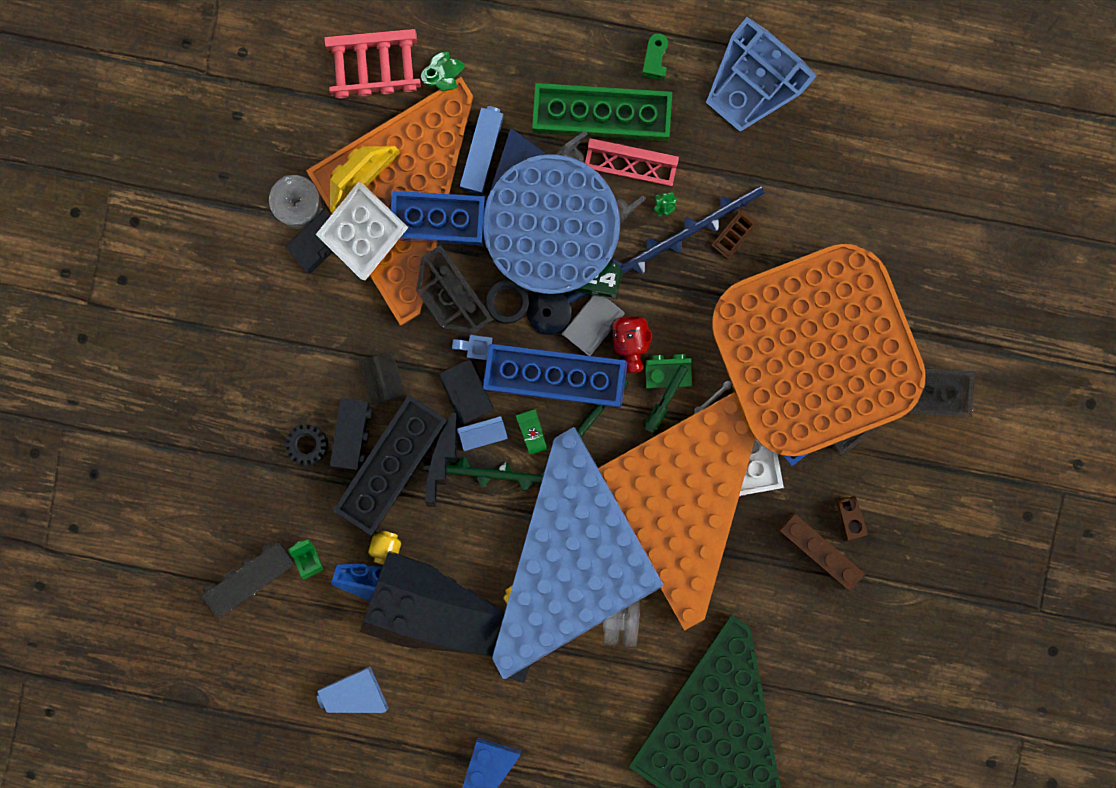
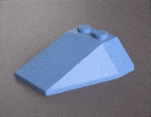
(756, 76)

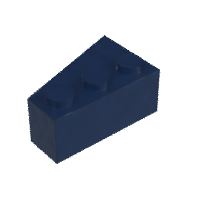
(515, 151)

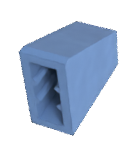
(353, 694)

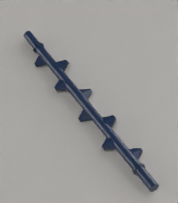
(675, 241)

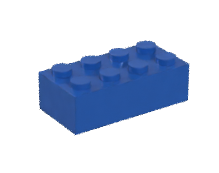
(440, 217)

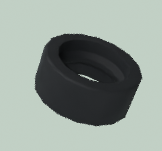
(507, 319)

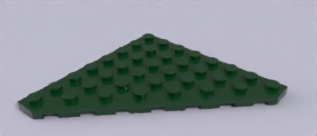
(715, 724)

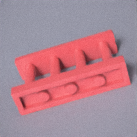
(360, 44)

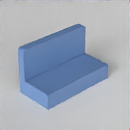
(482, 433)

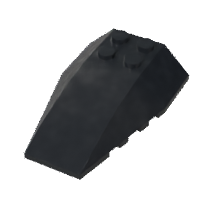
(430, 611)

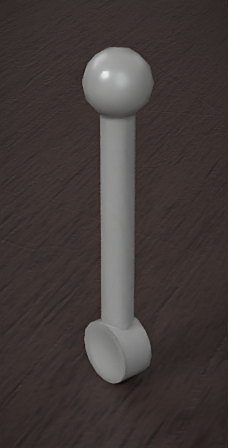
(726, 386)

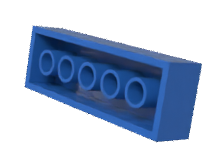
(555, 375)

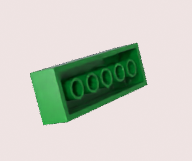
(602, 112)

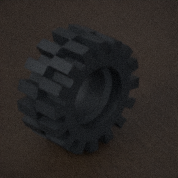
(292, 444)

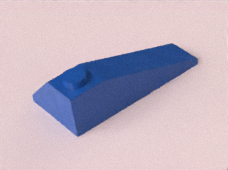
(357, 579)

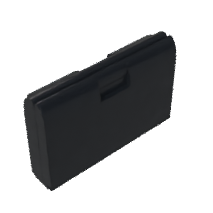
(308, 247)
(466, 392)

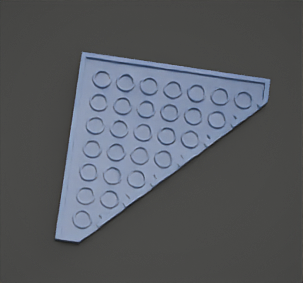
(575, 562)

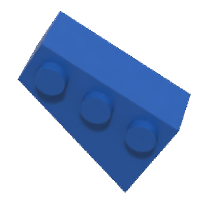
(489, 764)

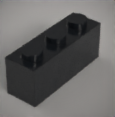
(351, 434)

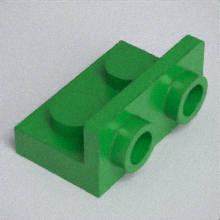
(661, 371)

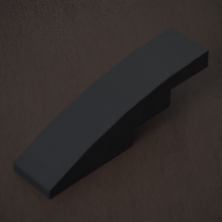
(444, 453)

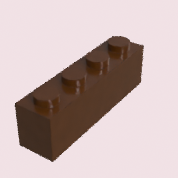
(821, 552)

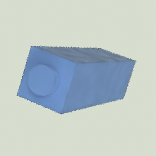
(482, 150)

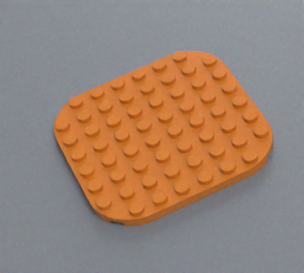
(818, 350)

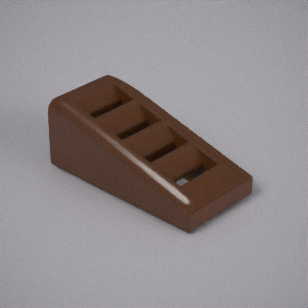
(747, 219)

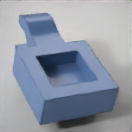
(476, 346)

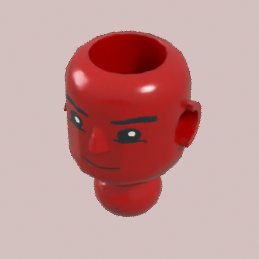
(631, 340)

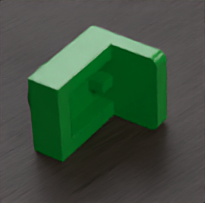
(306, 558)

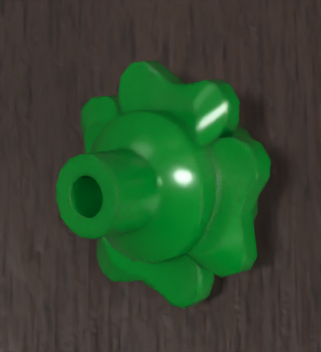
(665, 203)

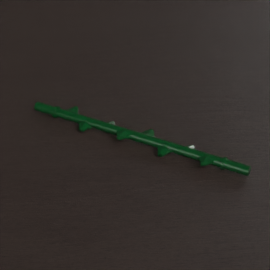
(484, 475)

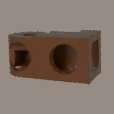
(851, 519)

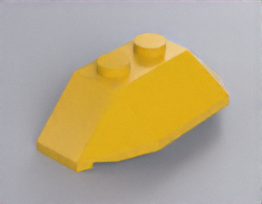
(361, 167)

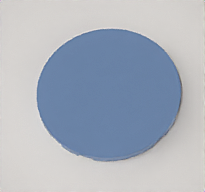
(551, 224)

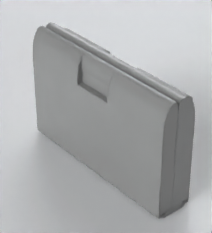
(592, 324)

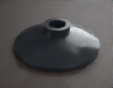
(560, 312)

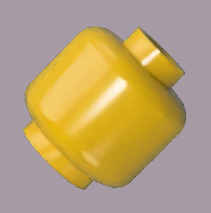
(381, 544)

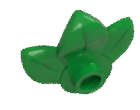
(444, 72)

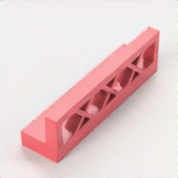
(635, 154)

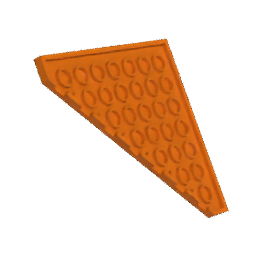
(429, 149)
(683, 499)

